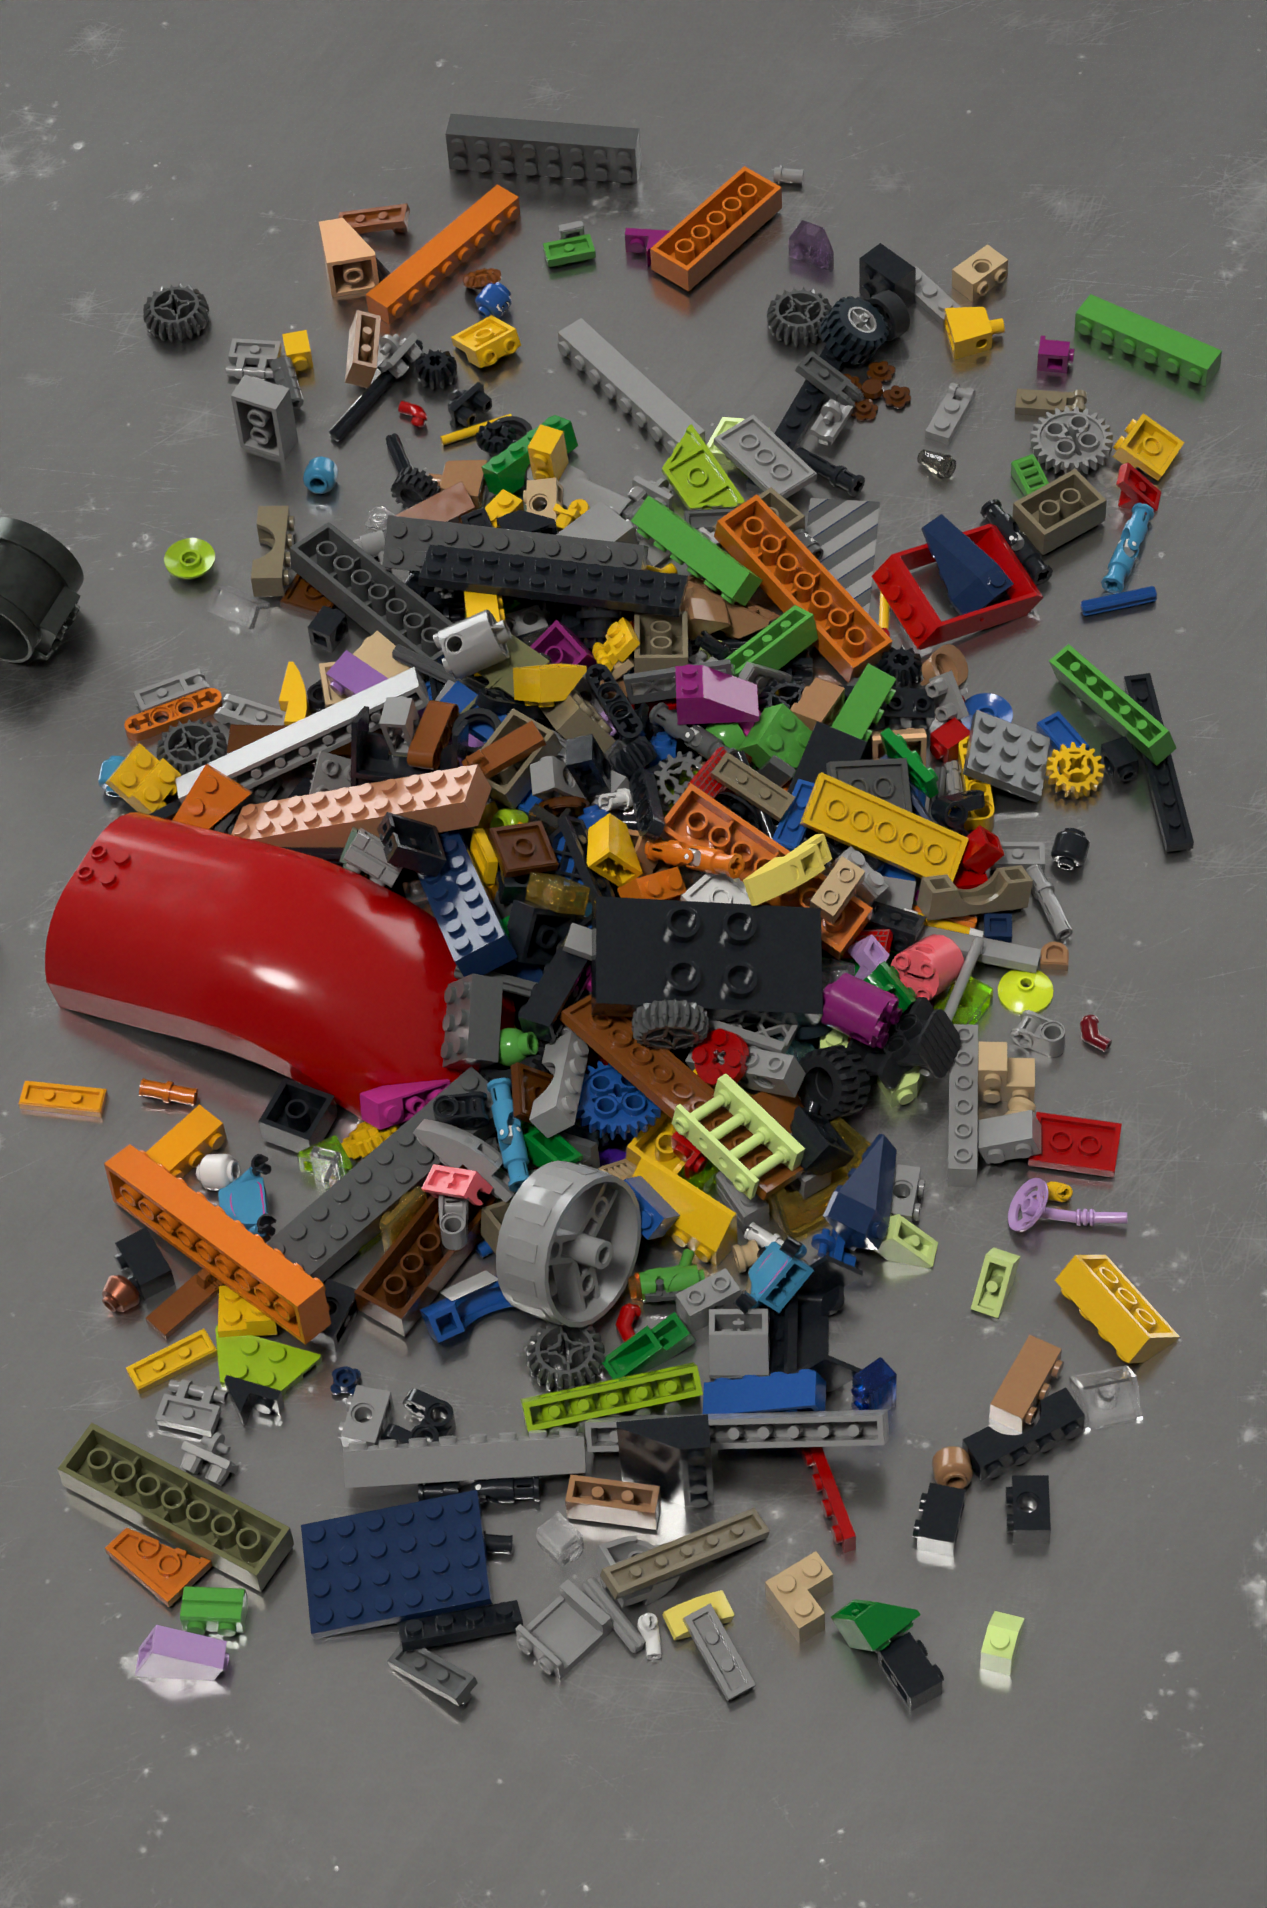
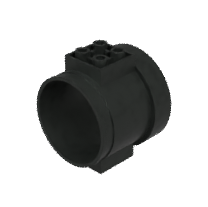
(35, 590)

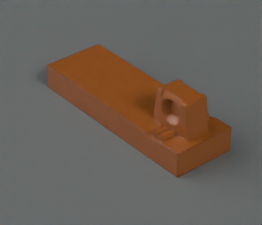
(378, 219)
(507, 750)
(184, 1303)

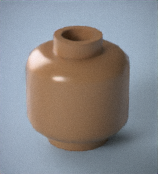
(952, 1467)

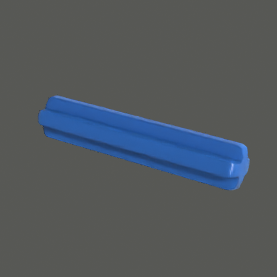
(1118, 600)

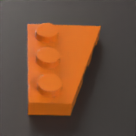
(210, 799)
(155, 1565)

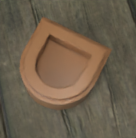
(1054, 956)

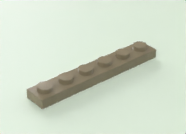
(684, 1553)

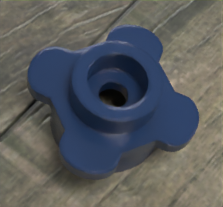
(342, 1374)

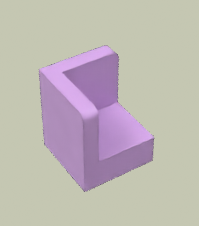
(868, 955)

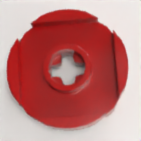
(707, 1052)

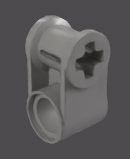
(1039, 1034)
(454, 1216)

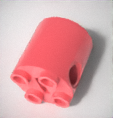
(929, 965)

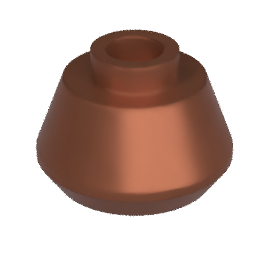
(120, 1294)

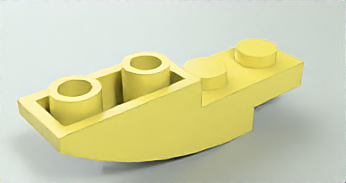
(789, 871)

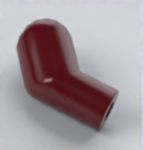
(1091, 1034)

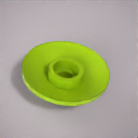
(189, 558)

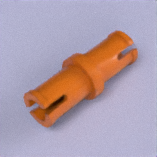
(168, 1092)

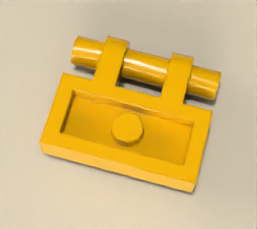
(619, 644)

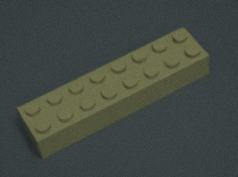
(176, 1506)

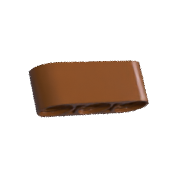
(432, 734)

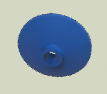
(987, 703)

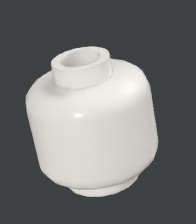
(217, 1171)

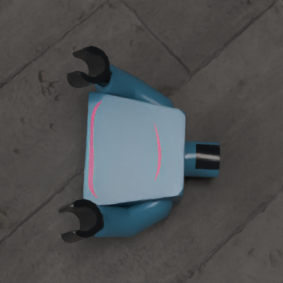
(247, 1199)
(775, 1276)

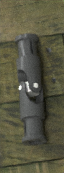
(690, 733)

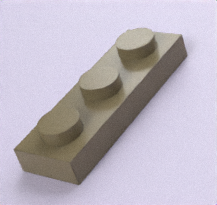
(752, 786)

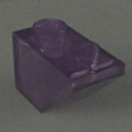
(811, 245)

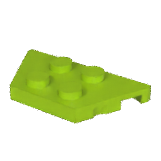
(699, 476)
(263, 1361)

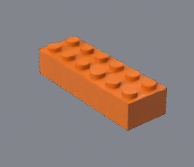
(716, 228)

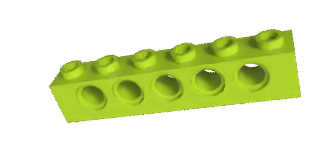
(611, 1396)

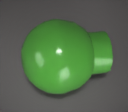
(516, 1046)

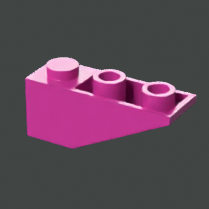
(398, 1102)

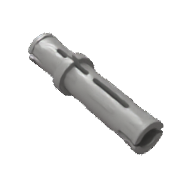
(1044, 892)

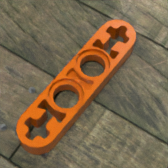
(172, 710)

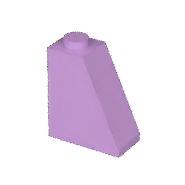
(181, 1655)

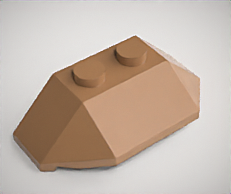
(704, 612)
(742, 618)

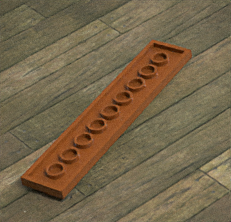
(667, 1083)

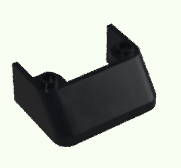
(372, 760)
(802, 1327)

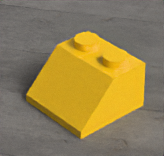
(546, 683)

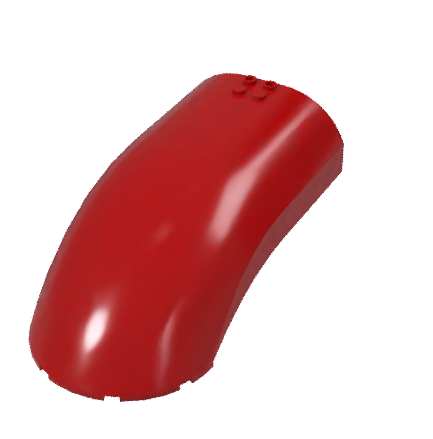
(255, 956)

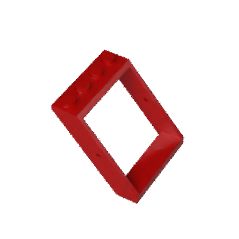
(918, 614)

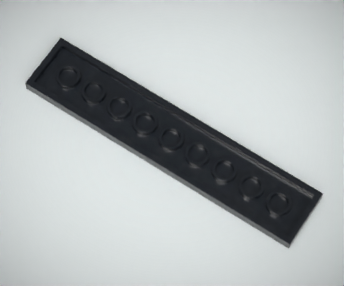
(553, 580)

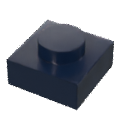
(998, 927)

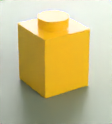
(298, 349)

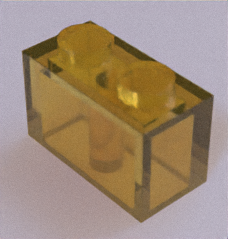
(557, 893)

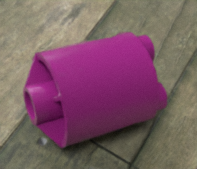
(860, 1010)

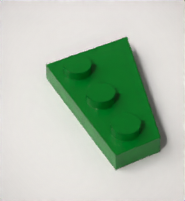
(920, 776)

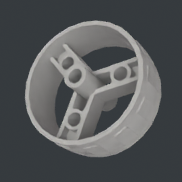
(581, 1226)

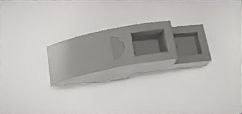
(461, 1147)

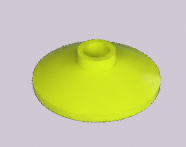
(1019, 998)

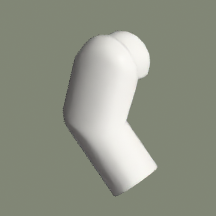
(650, 1631)

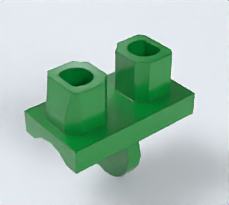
(888, 979)

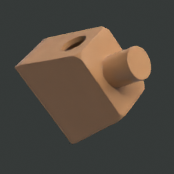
(469, 473)

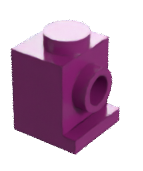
(1054, 355)

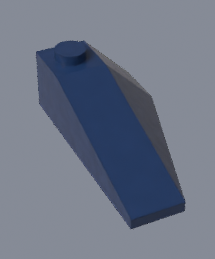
(967, 571)
(863, 1204)

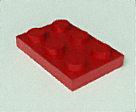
(1077, 1144)

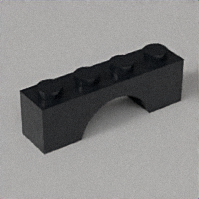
(995, 1451)

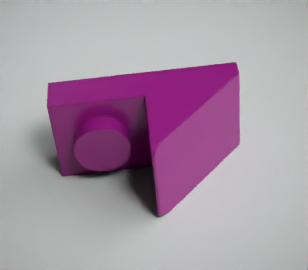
(642, 240)

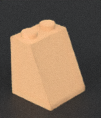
(347, 258)

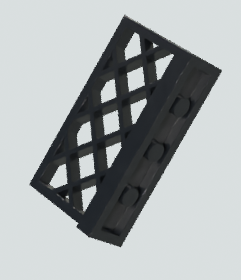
(575, 845)

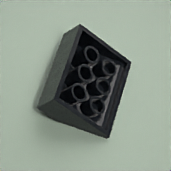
(669, 1455)

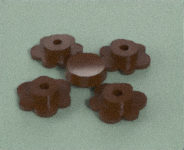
(873, 389)

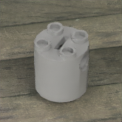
(473, 644)

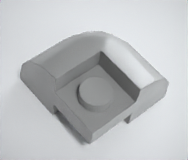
(625, 1548)

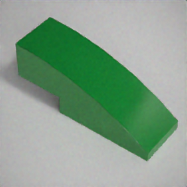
(547, 1150)
(649, 1348)

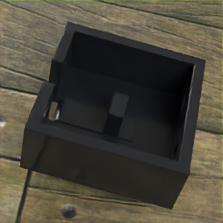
(410, 845)

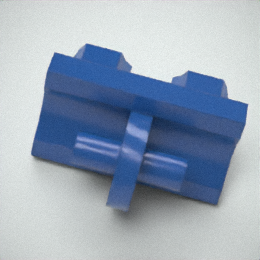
(833, 1246)

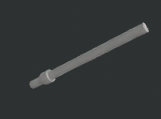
(960, 985)

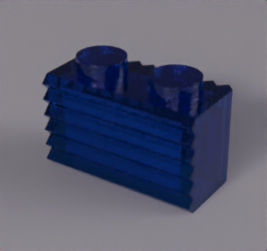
(874, 1387)

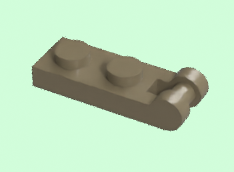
(1041, 401)

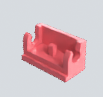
(456, 1183)

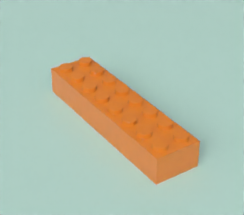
(797, 578)
(707, 823)

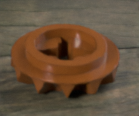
(480, 278)

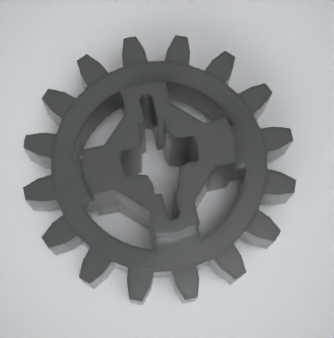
(672, 777)

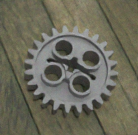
(1082, 436)

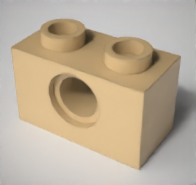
(980, 273)
(542, 492)
(838, 889)

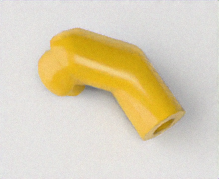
(1058, 1191)

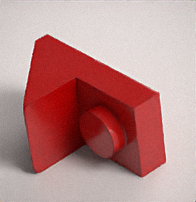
(1136, 488)

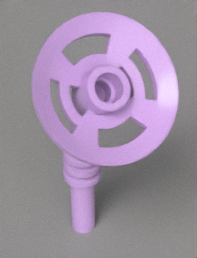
(1033, 1209)

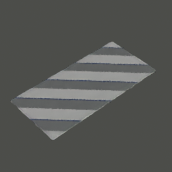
(848, 538)

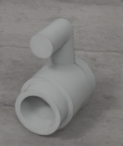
(372, 544)

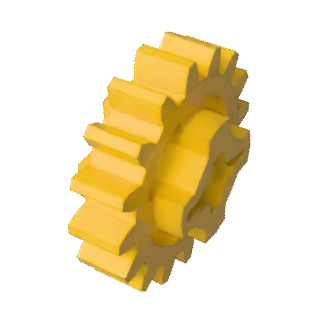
(1076, 774)
(366, 1139)

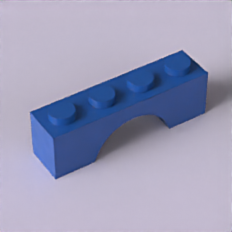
(450, 1317)

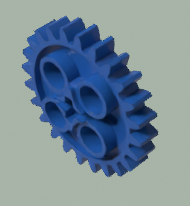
(614, 1104)

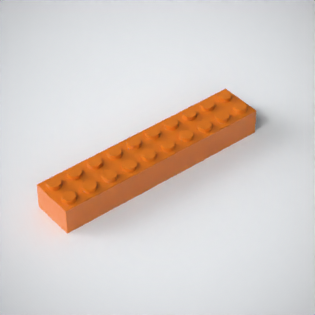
(218, 1243)

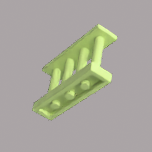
(755, 1119)

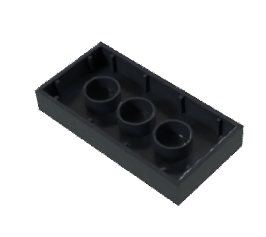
(723, 956)

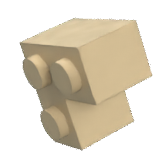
(1003, 1077)
(795, 1595)

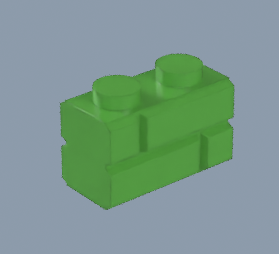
(214, 1610)

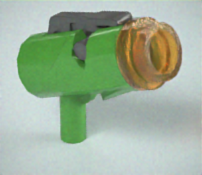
(663, 1283)

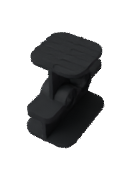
(918, 1039)

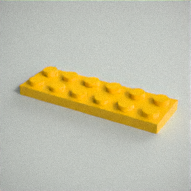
(882, 829)

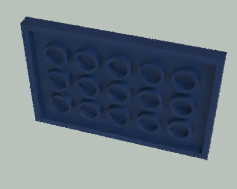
(396, 1564)

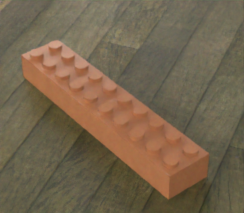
(324, 819)

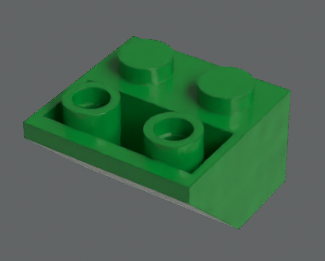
(872, 1624)

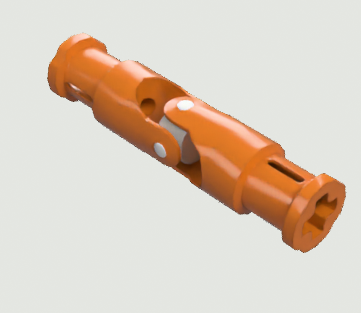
(695, 857)

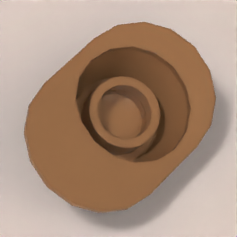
(944, 660)

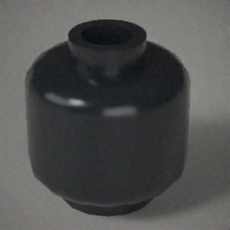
(1070, 848)

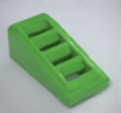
(1025, 468)

